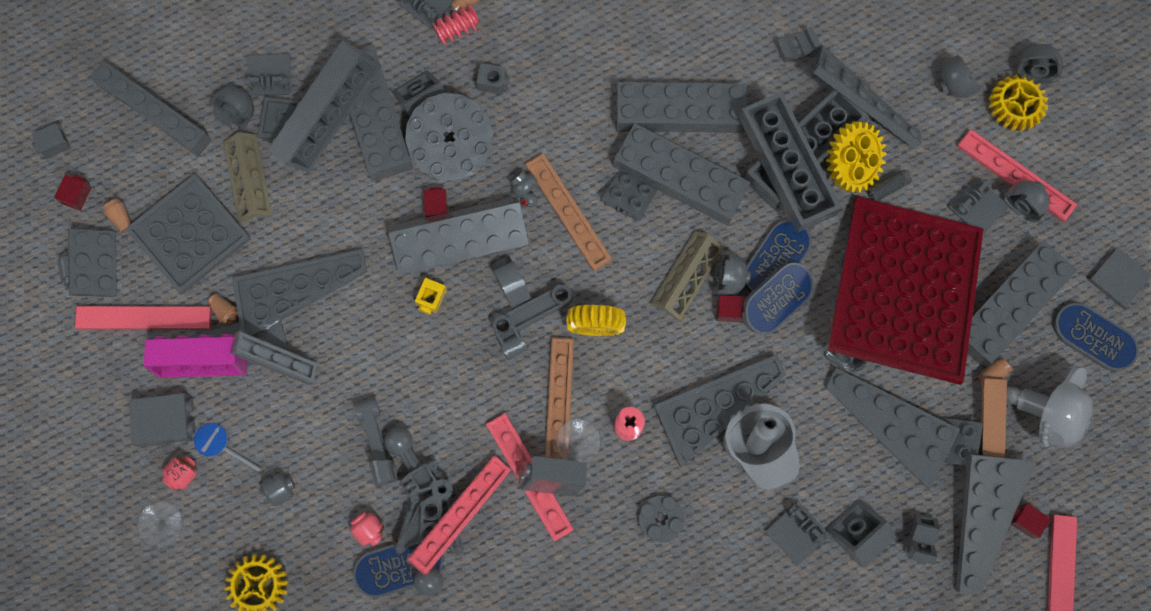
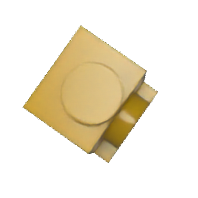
(430, 288)

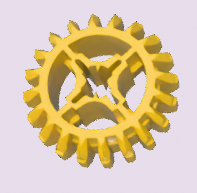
(1026, 94)
(596, 320)
(249, 577)

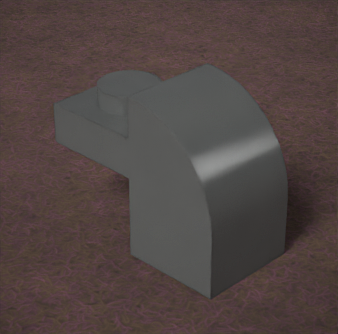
(510, 281)
(922, 539)

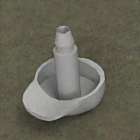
(1063, 415)
(769, 451)

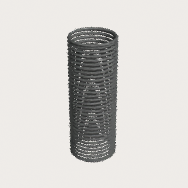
(895, 184)

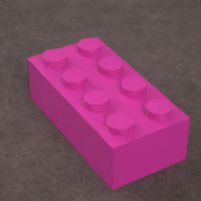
(193, 357)

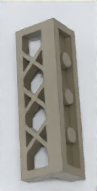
(249, 174)
(684, 272)

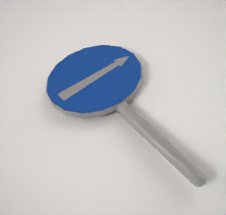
(212, 440)

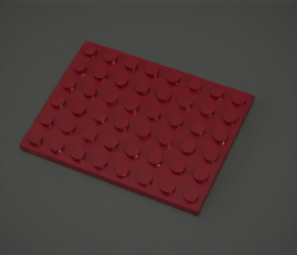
(907, 291)

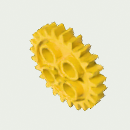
(856, 156)

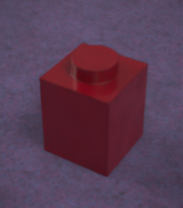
(73, 192)
(435, 201)
(730, 308)
(1030, 521)

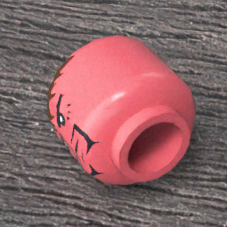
(179, 473)
(367, 528)

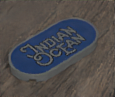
(779, 247)
(777, 298)
(1096, 337)
(385, 572)

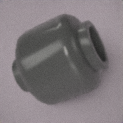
(277, 489)

